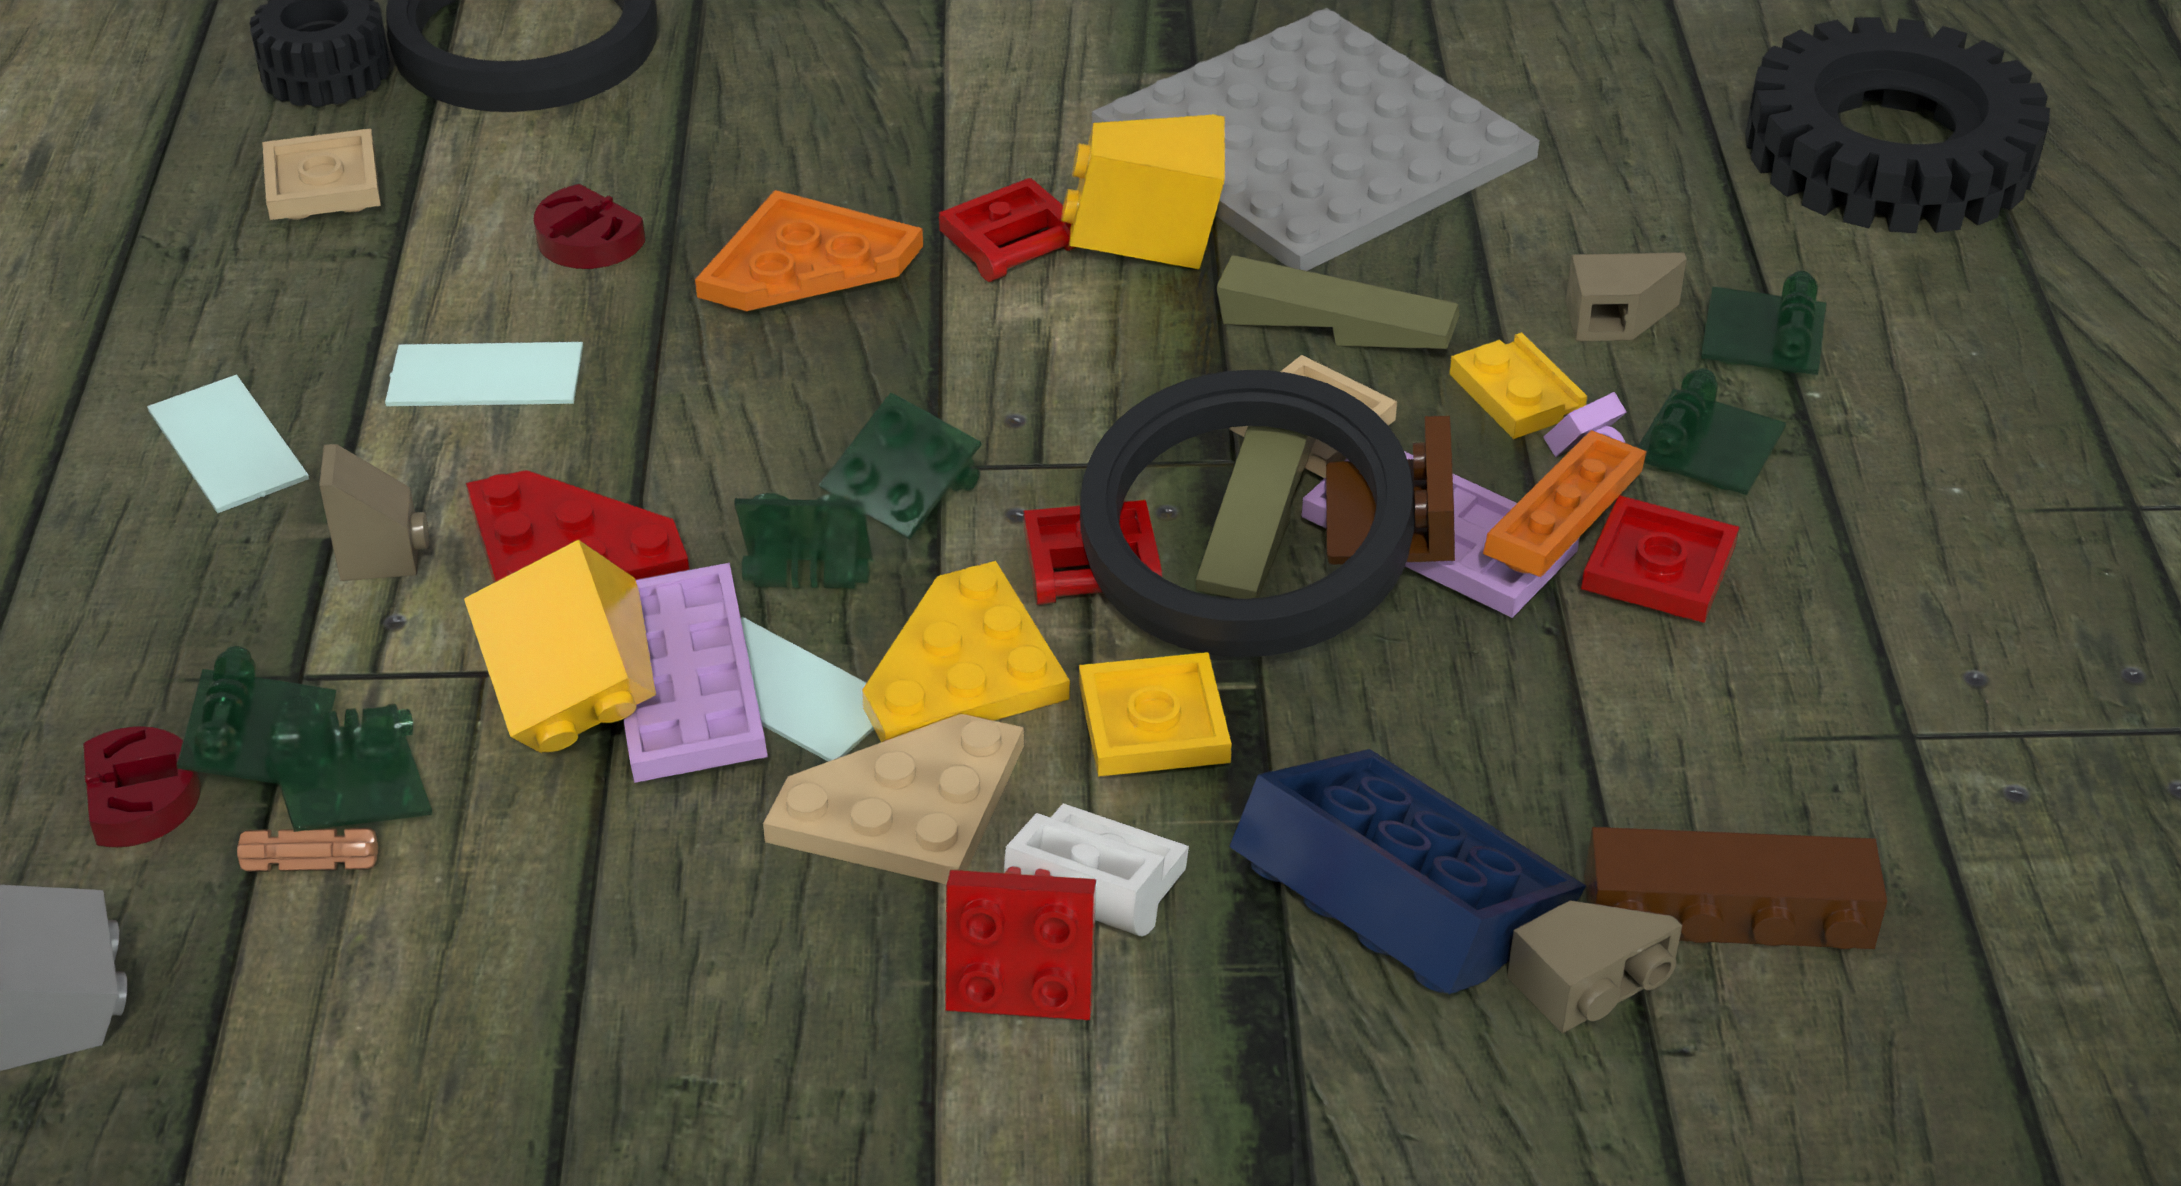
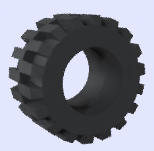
(320, 49)

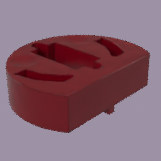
(586, 229)
(136, 785)

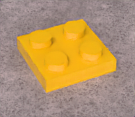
(1154, 714)

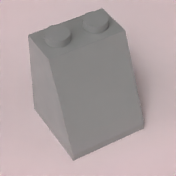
(56, 972)

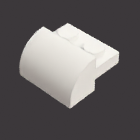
(1129, 864)

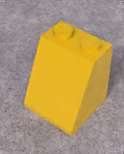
(1148, 188)
(563, 646)

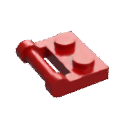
(1002, 217)
(1057, 542)

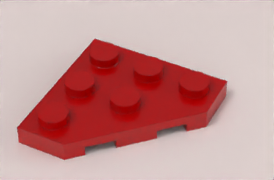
(533, 515)

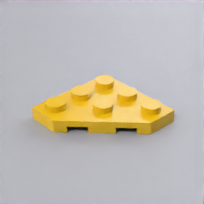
(964, 653)

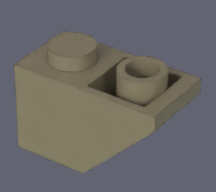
(1622, 293)
(1590, 958)

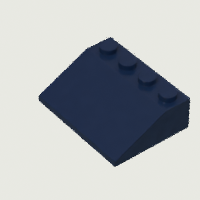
(1399, 865)

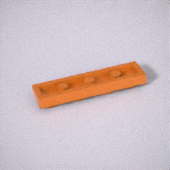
(1564, 504)

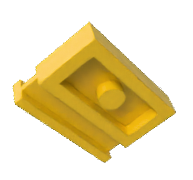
(1517, 385)

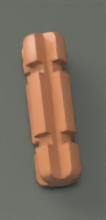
(307, 849)

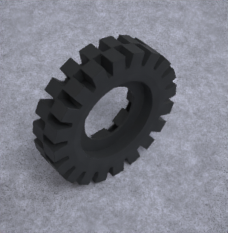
(1986, 103)

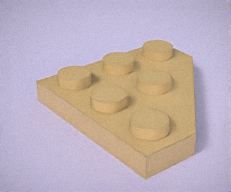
(904, 802)

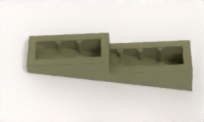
(1358, 312)
(1254, 512)

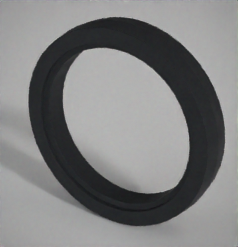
(519, 83)
(1254, 624)

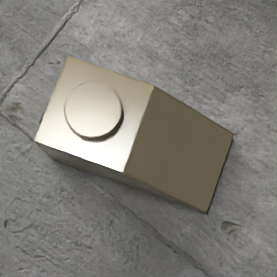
(369, 518)

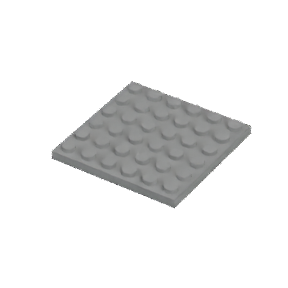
(1332, 136)

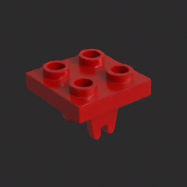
(1020, 944)

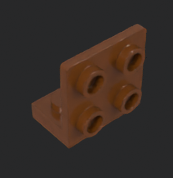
(1353, 507)

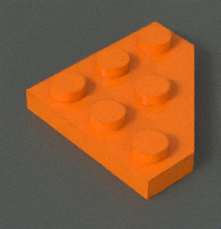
(805, 250)

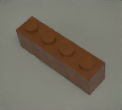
(1743, 884)

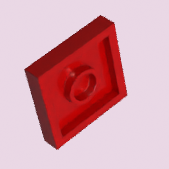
(1660, 558)

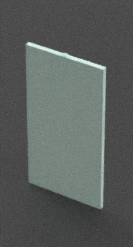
(485, 374)
(227, 443)
(805, 695)

